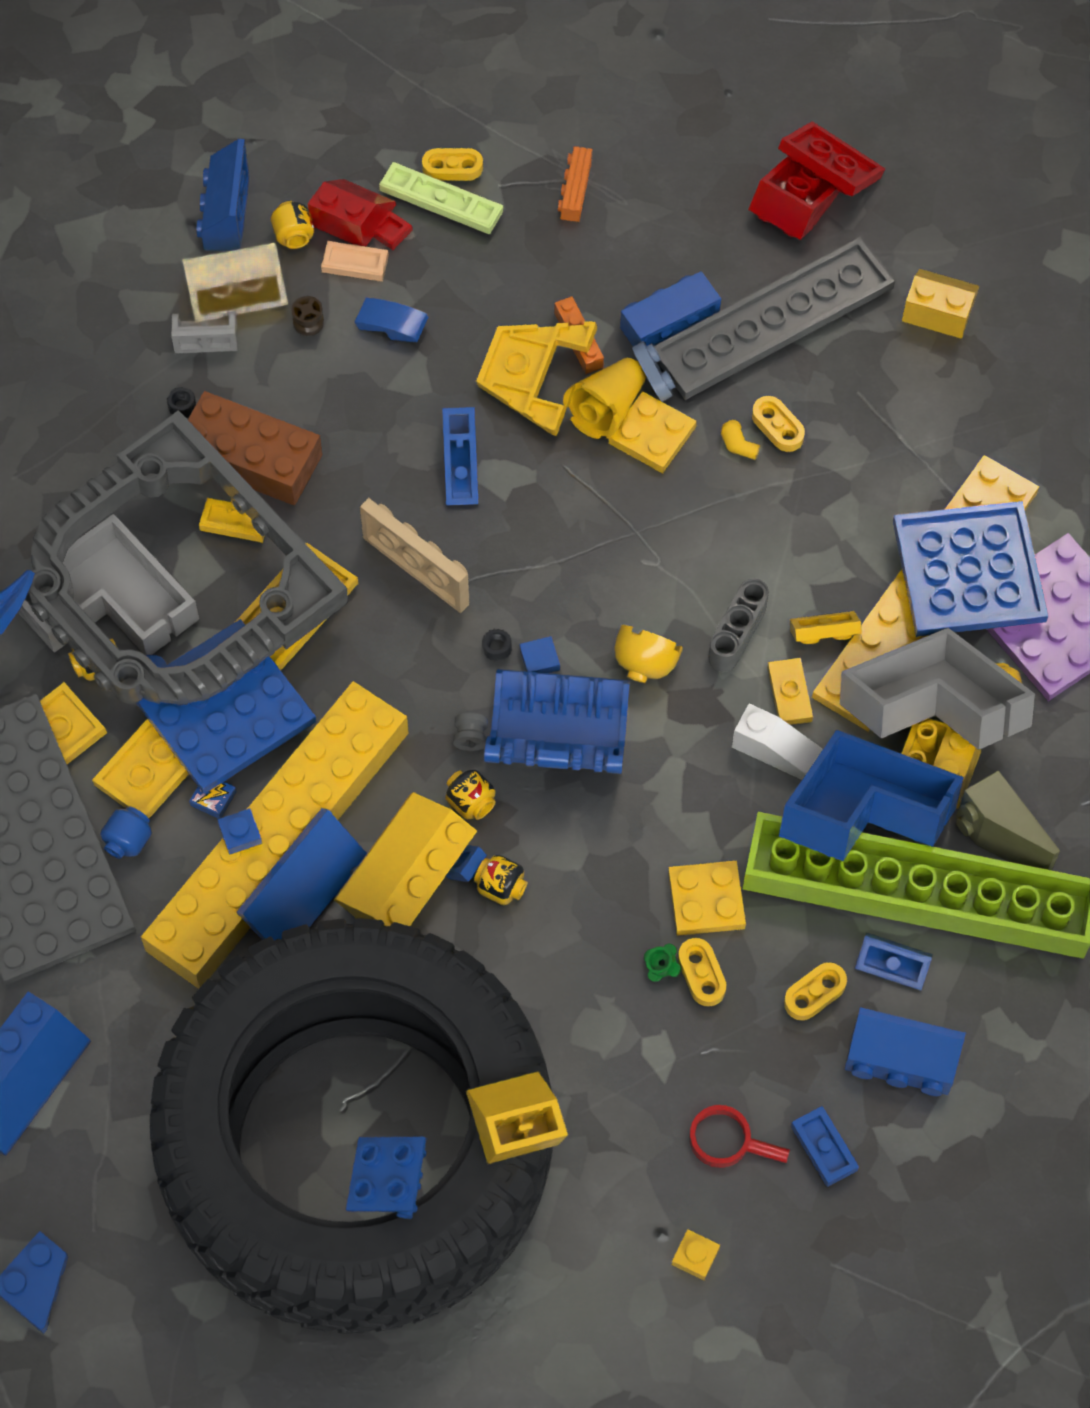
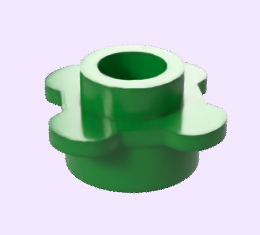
(653, 959)

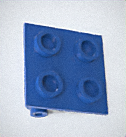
(386, 1175)

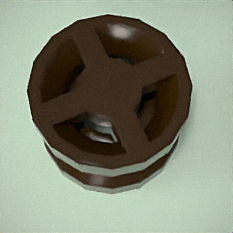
(304, 308)

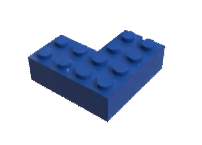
(864, 784)

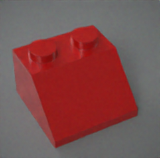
(348, 211)

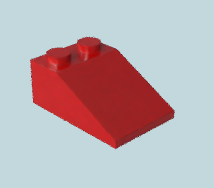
(792, 198)

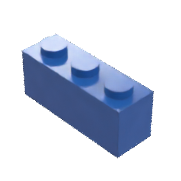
(670, 310)

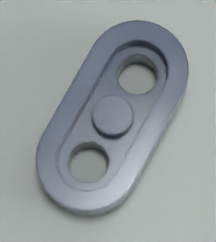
(648, 358)

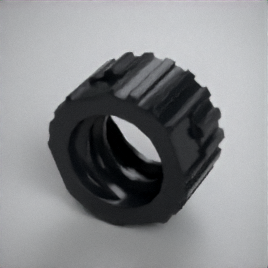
(181, 394)
(497, 634)

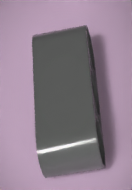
(740, 611)

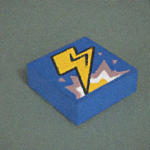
(214, 801)

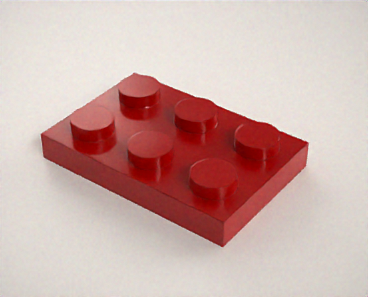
(831, 159)

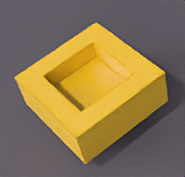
(695, 1254)

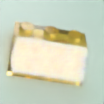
(235, 282)

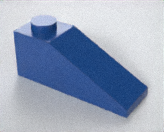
(460, 456)

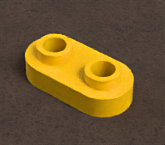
(452, 164)
(780, 425)
(702, 973)
(814, 992)

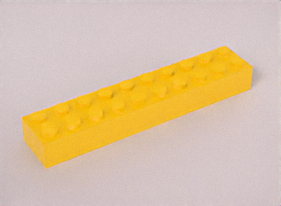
(323, 772)

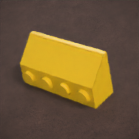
(406, 862)

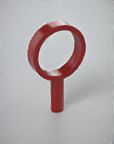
(750, 1145)

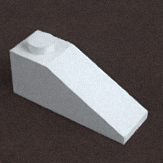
(774, 742)

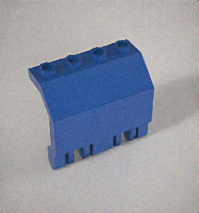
(558, 721)

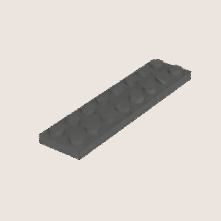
(773, 318)

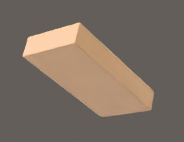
(355, 261)

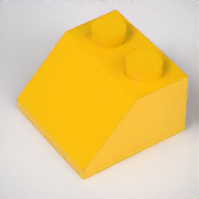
(939, 303)

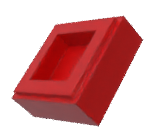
(392, 230)

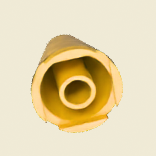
(604, 398)

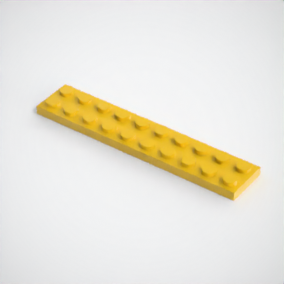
(891, 620)
(145, 767)

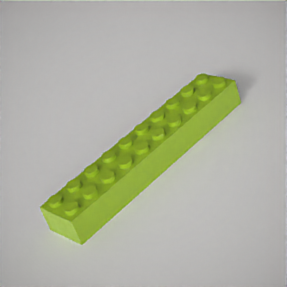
(927, 888)

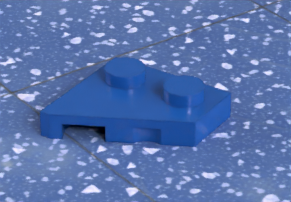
(33, 1280)

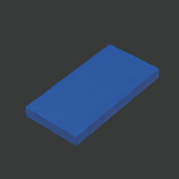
(303, 878)

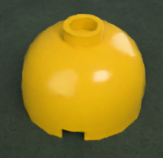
(645, 654)

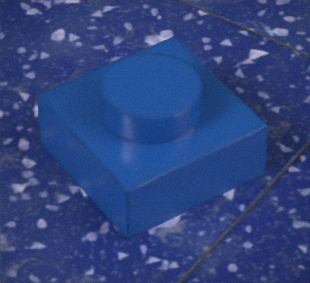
(239, 831)
(467, 864)

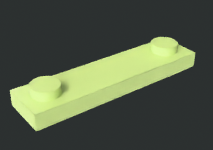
(441, 198)

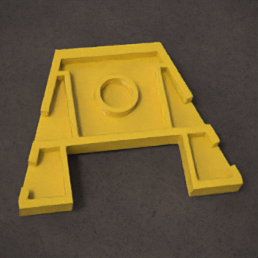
(519, 364)

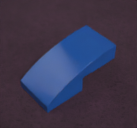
(395, 319)

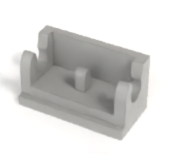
(205, 335)

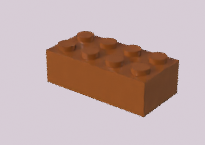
(261, 448)

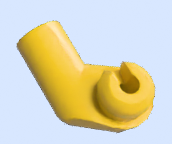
(735, 440)

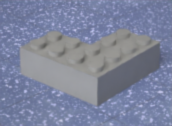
(127, 583)
(939, 679)

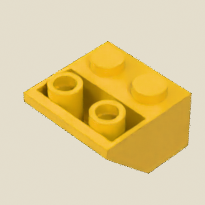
(943, 748)
(516, 1117)

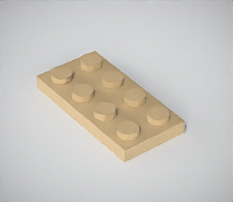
(414, 555)

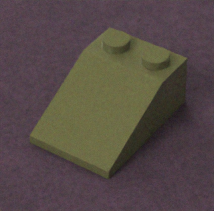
(1004, 825)

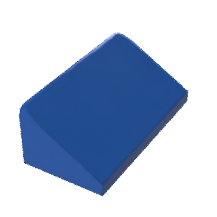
(893, 961)

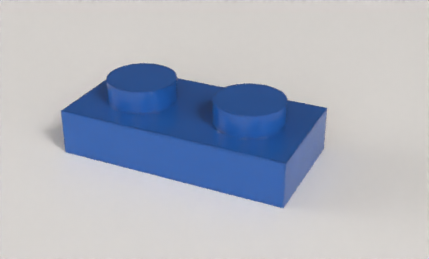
(824, 1146)

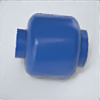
(126, 832)

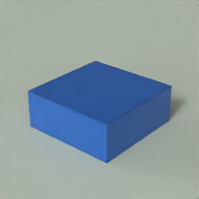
(540, 656)

